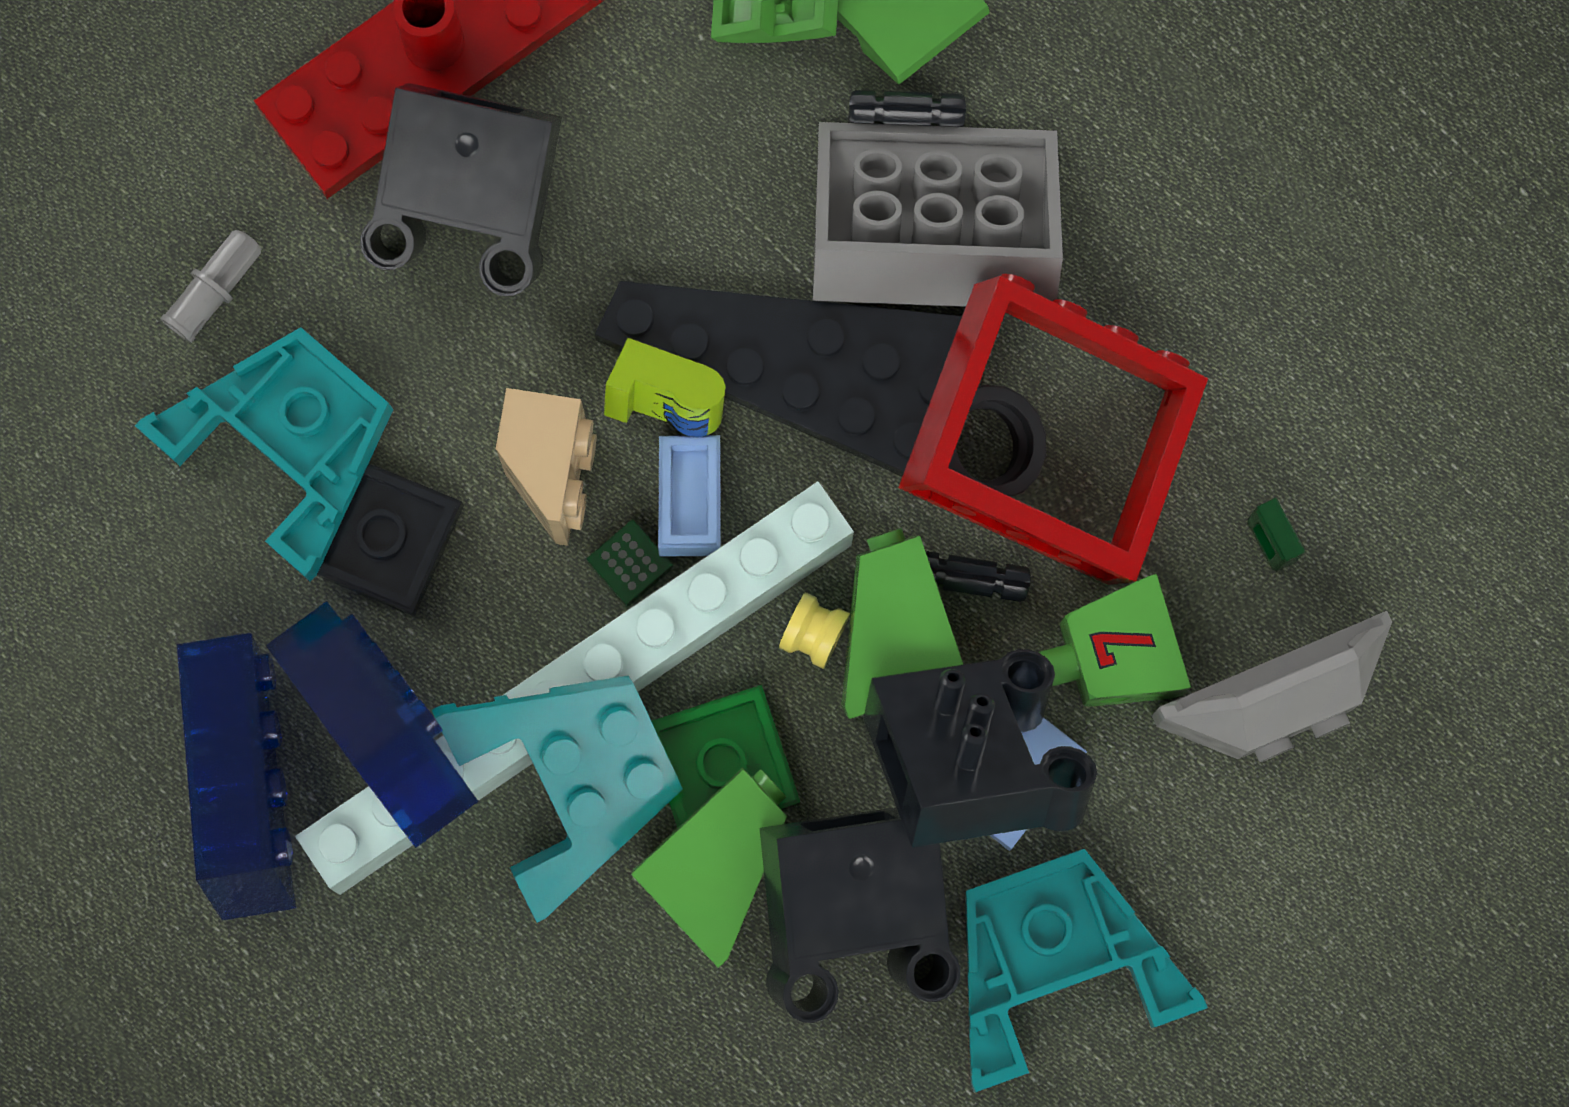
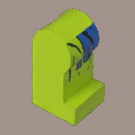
(665, 389)

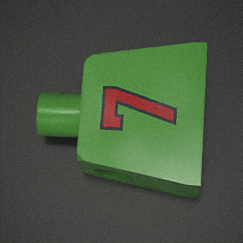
(1121, 648)

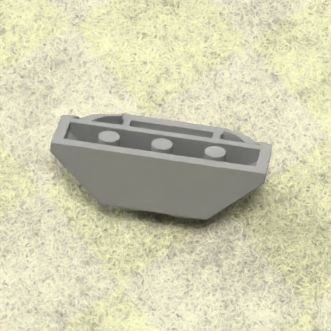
(1282, 696)

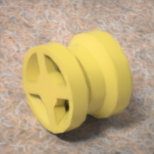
(814, 630)

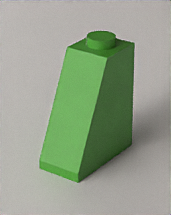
(894, 618)
(715, 862)

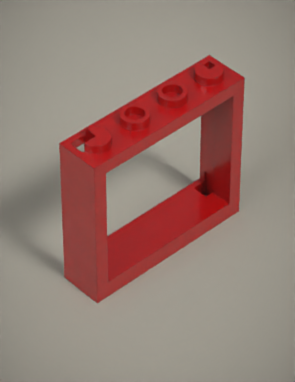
(928, 464)

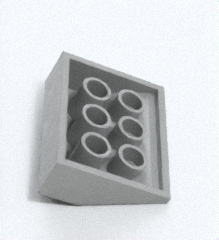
(934, 212)

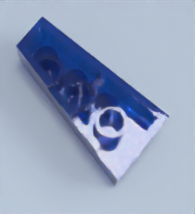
(374, 720)
(234, 777)

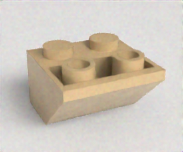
(542, 452)

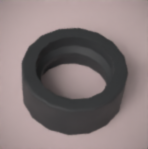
(1027, 437)

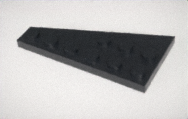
(814, 365)

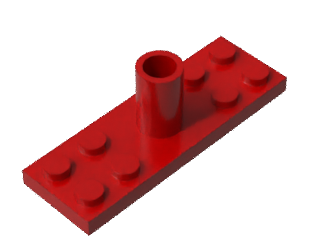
(341, 101)

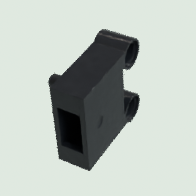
(467, 169)
(960, 755)
(848, 892)

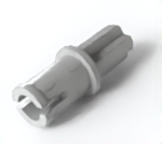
(212, 285)

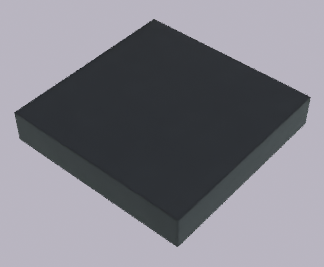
(391, 539)

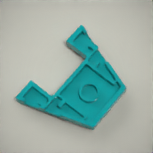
(304, 417)
(594, 762)
(1047, 934)

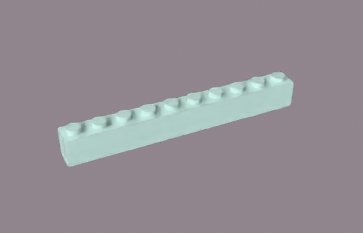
(637, 644)

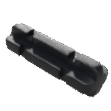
(907, 108)
(980, 576)

